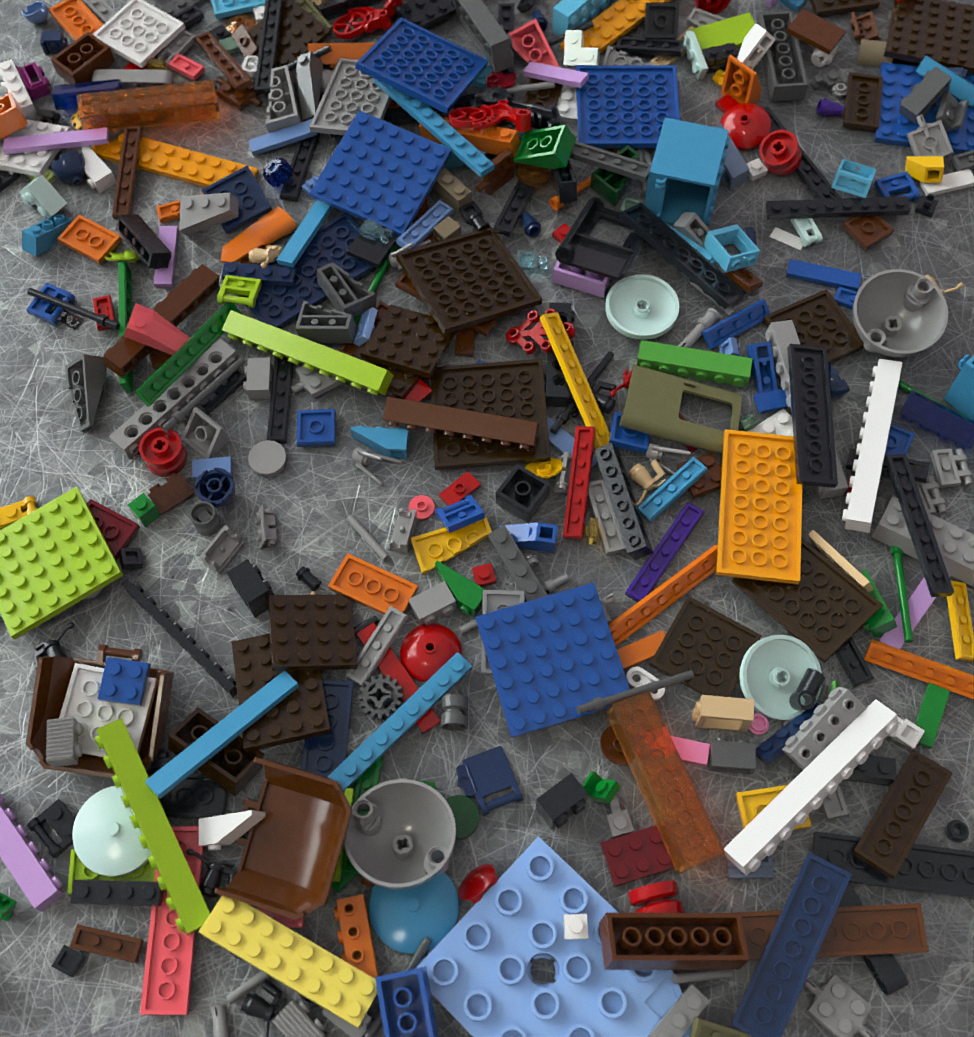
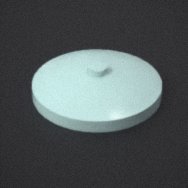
(642, 306)
(773, 672)
(106, 836)

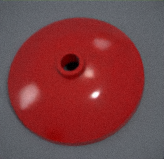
(747, 133)
(423, 663)

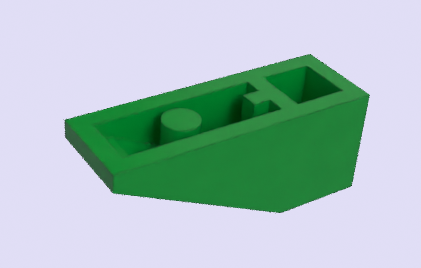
(466, 593)
(883, 619)

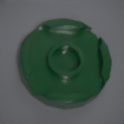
(465, 815)

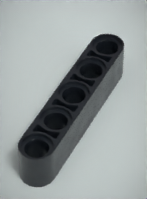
(882, 967)

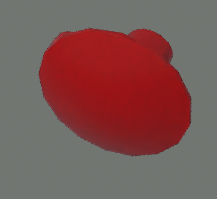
(477, 883)

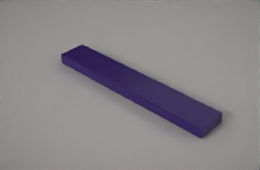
(664, 552)

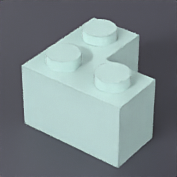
(576, 54)
(43, 196)

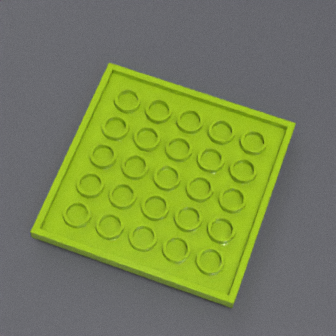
(52, 562)

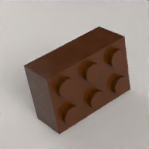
(82, 58)

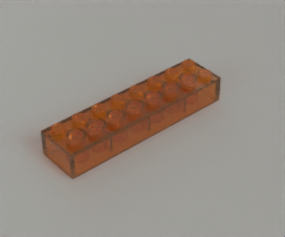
(149, 106)
(664, 782)

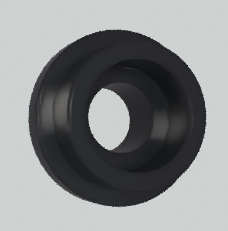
(961, 826)

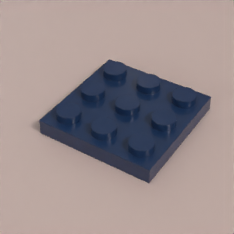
(248, 192)

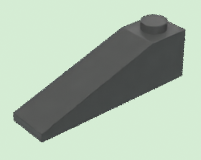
(308, 84)

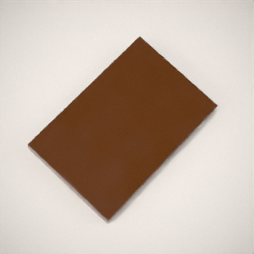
(815, 31)

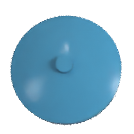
(411, 914)

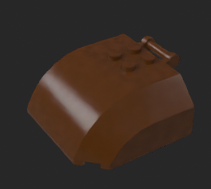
(49, 695)
(296, 846)

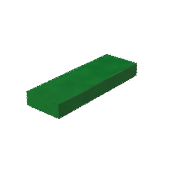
(931, 713)

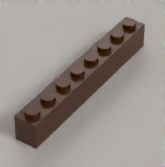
(173, 308)
(461, 422)

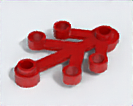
(517, 334)

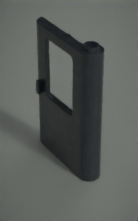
(595, 254)

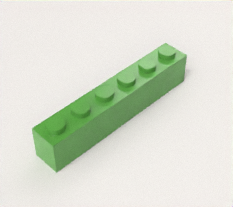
(695, 363)

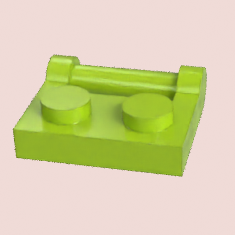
(239, 286)

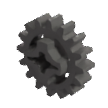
(372, 697)

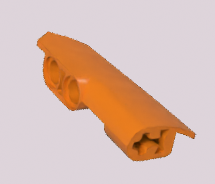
(263, 232)

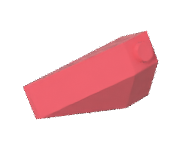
(532, 44)
(154, 331)

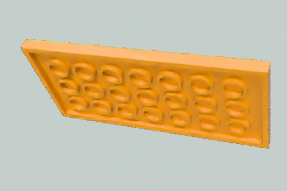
(759, 508)

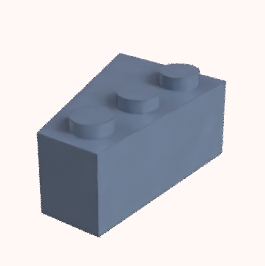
(735, 168)

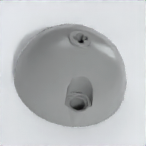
(888, 302)
(405, 816)

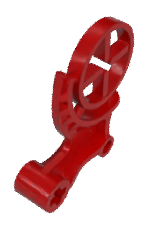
(377, 19)
(491, 116)

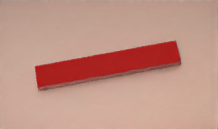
(579, 483)
(392, 666)

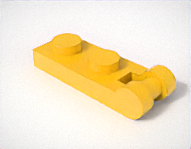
(14, 512)

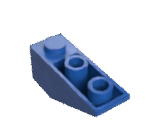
(534, 536)

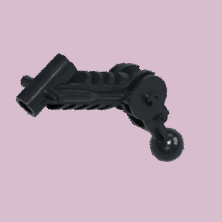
(541, 116)

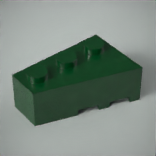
(610, 184)

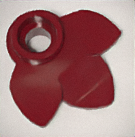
(500, 80)

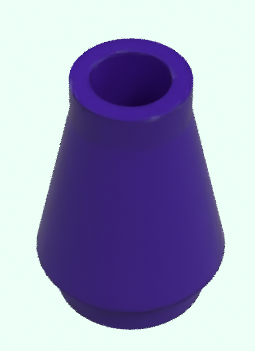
(828, 107)

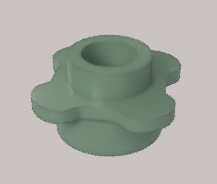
(748, 422)

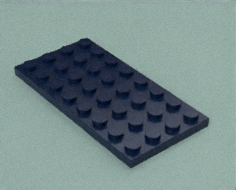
(282, 304)

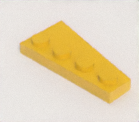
(443, 546)

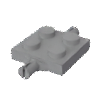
(929, 139)
(314, 382)
(839, 1008)

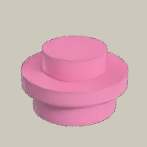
(759, 725)

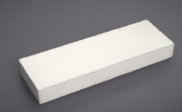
(950, 182)

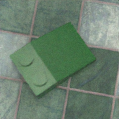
(546, 147)

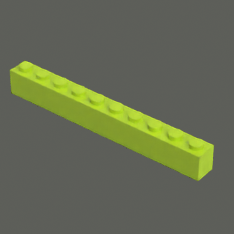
(307, 352)
(154, 827)

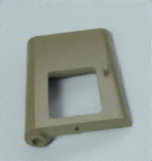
(655, 405)

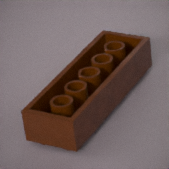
(673, 941)

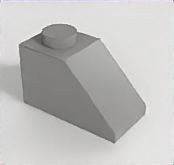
(692, 227)

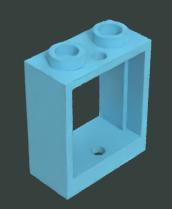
(852, 180)
(731, 235)

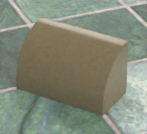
(872, 53)

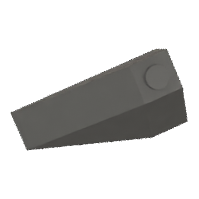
(86, 380)

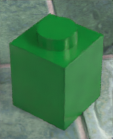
(144, 510)

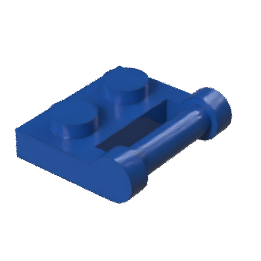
(896, 184)
(41, 308)
(460, 514)

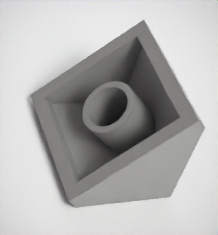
(204, 434)

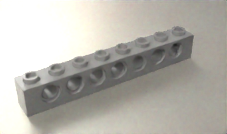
(194, 377)

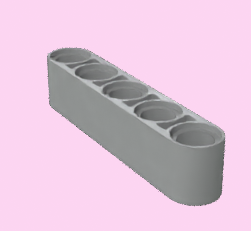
(135, 78)

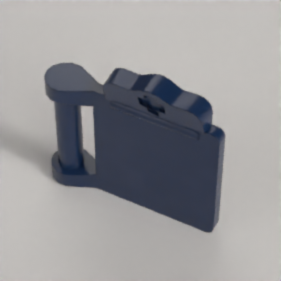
(487, 775)

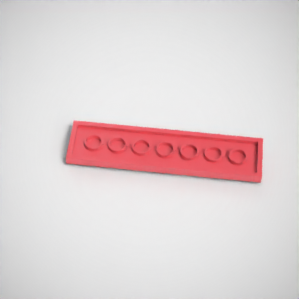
(168, 951)

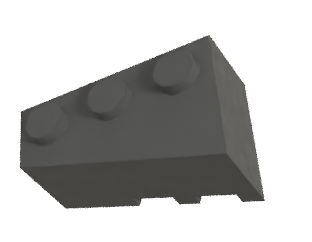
(344, 291)

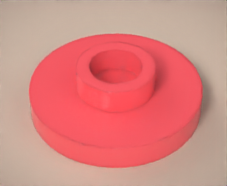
(423, 505)

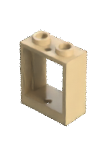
(723, 713)

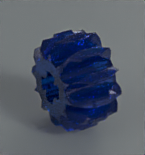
(277, 172)

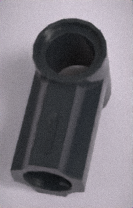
(808, 689)

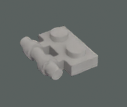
(946, 469)
(937, 501)

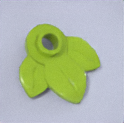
(128, 256)

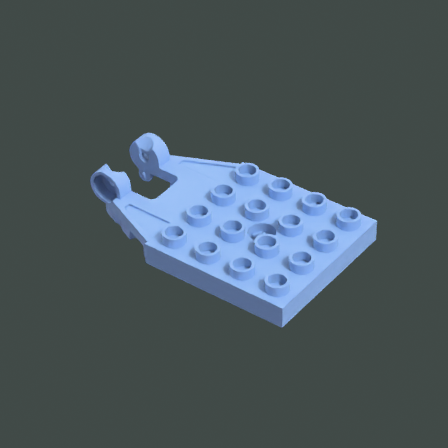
(485, 963)

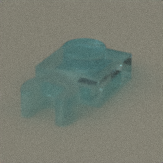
(373, 230)

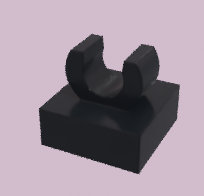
(48, 115)
(926, 205)
(163, 759)

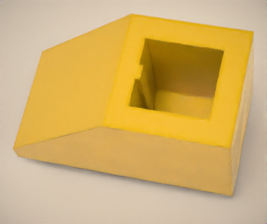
(925, 168)

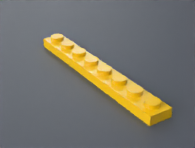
(575, 377)

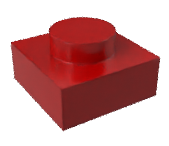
(560, 232)
(484, 575)

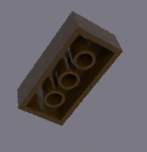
(230, 766)

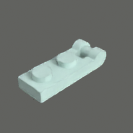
(695, 55)
(805, 226)

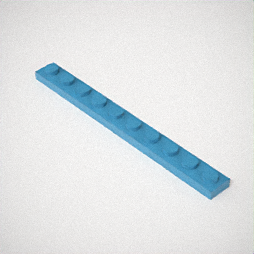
(441, 130)
(400, 721)

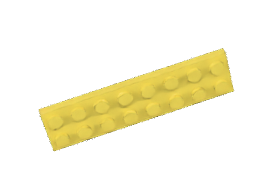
(291, 959)

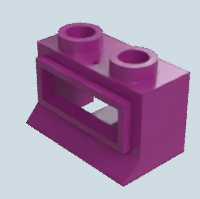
(39, 88)

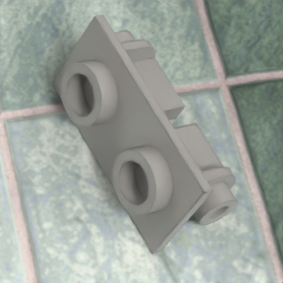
(563, 477)
(264, 534)

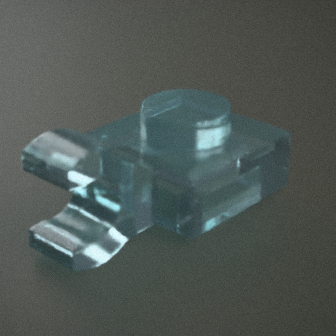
(528, 260)

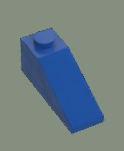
(762, 366)

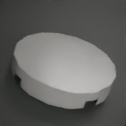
(267, 458)

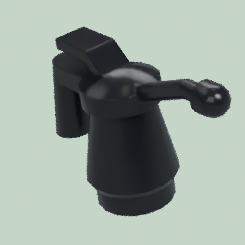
(604, 402)
(52, 647)
(213, 875)
(258, 1007)

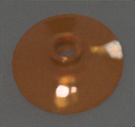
(235, 21)

